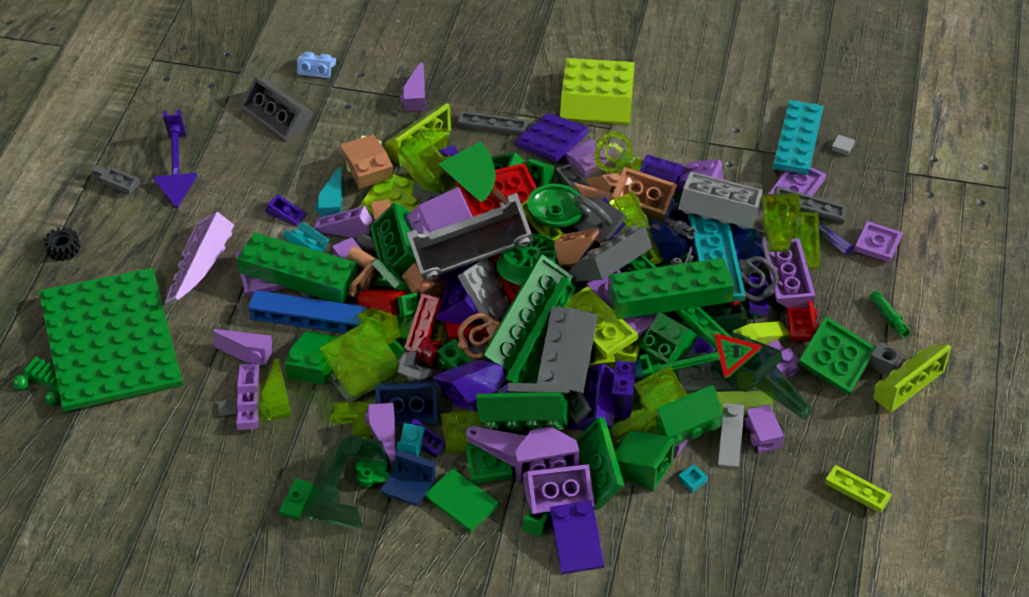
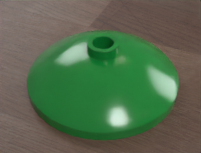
(554, 205)

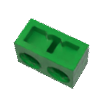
(451, 356)

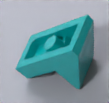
(411, 439)

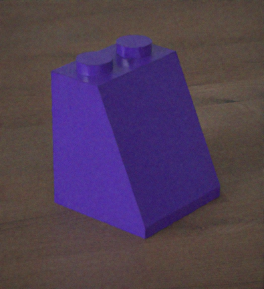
(469, 379)

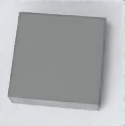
(843, 145)

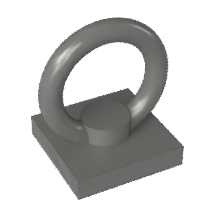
(598, 215)

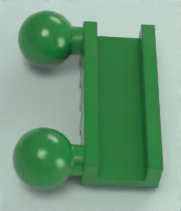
(42, 374)

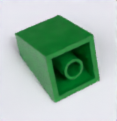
(645, 458)

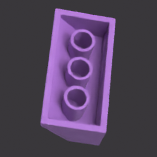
(794, 280)

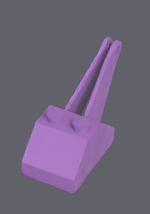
(537, 451)

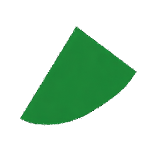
(473, 170)

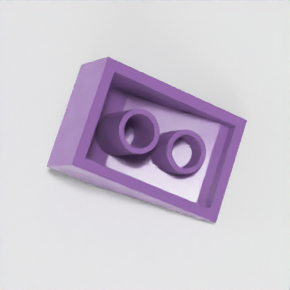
(583, 159)

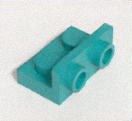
(306, 237)

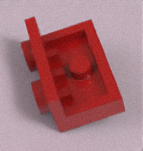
(802, 323)

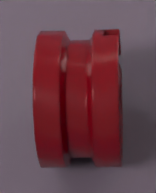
(427, 352)

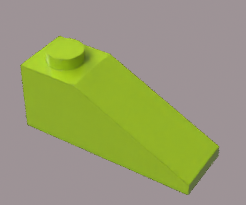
(764, 332)

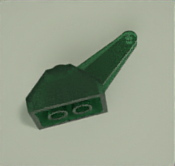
(764, 375)

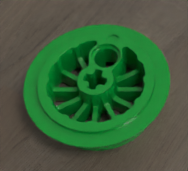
(517, 262)

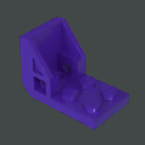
(662, 169)

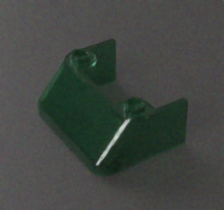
(324, 497)

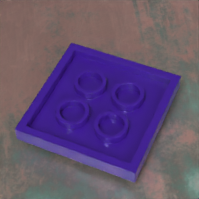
(551, 137)

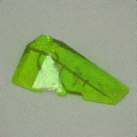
(779, 219)

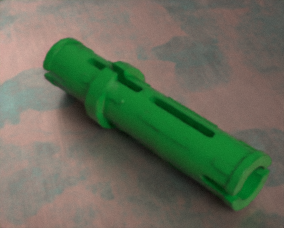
(894, 319)

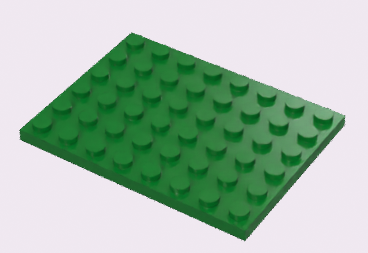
(109, 339)

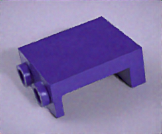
(624, 389)

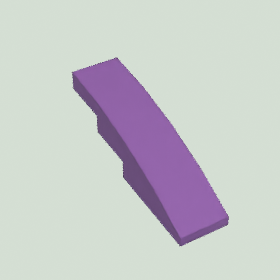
(248, 396)

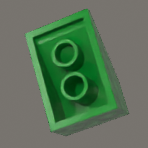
(306, 361)

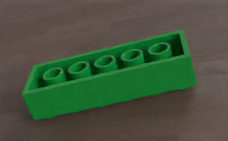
(297, 267)
(670, 288)

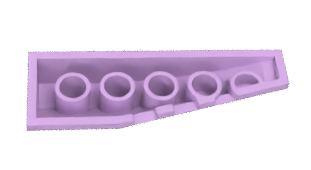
(200, 254)

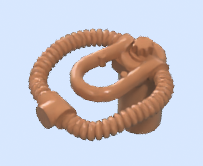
(365, 261)
(491, 327)

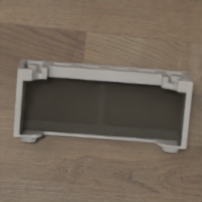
(471, 239)

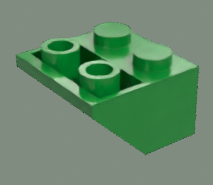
(668, 339)

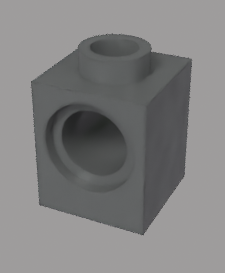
(885, 359)

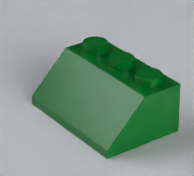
(690, 415)

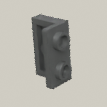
(413, 370)

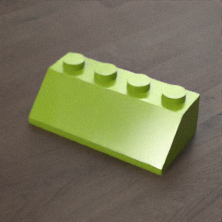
(435, 119)
(912, 376)

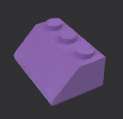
(557, 487)

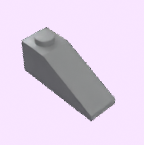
(731, 435)

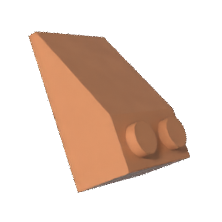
(367, 161)
(652, 192)

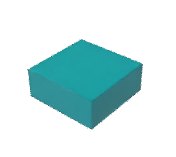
(692, 478)

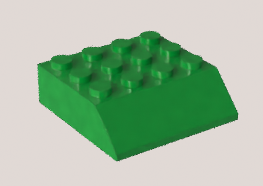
(522, 410)

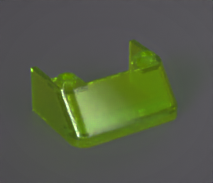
(422, 158)

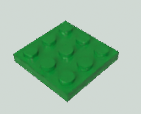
(836, 355)

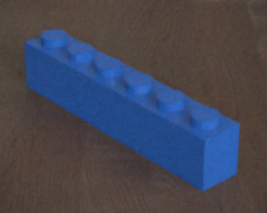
(304, 312)

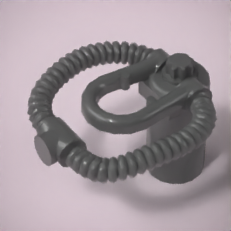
(746, 269)

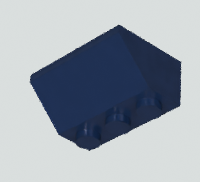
(410, 400)

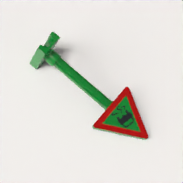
(731, 354)

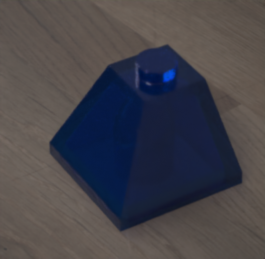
(668, 241)
(747, 242)

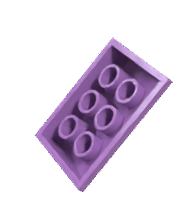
(439, 213)

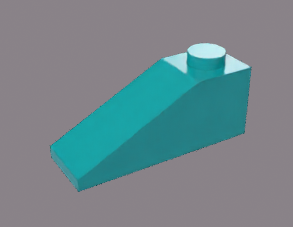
(331, 196)

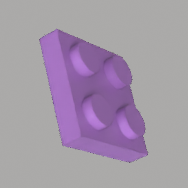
(706, 167)
(878, 241)

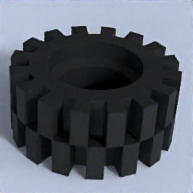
(59, 236)

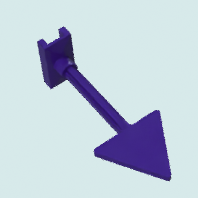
(175, 185)

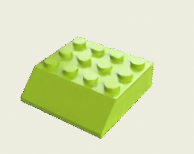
(597, 91)

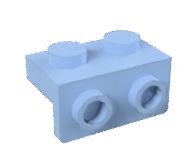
(315, 65)

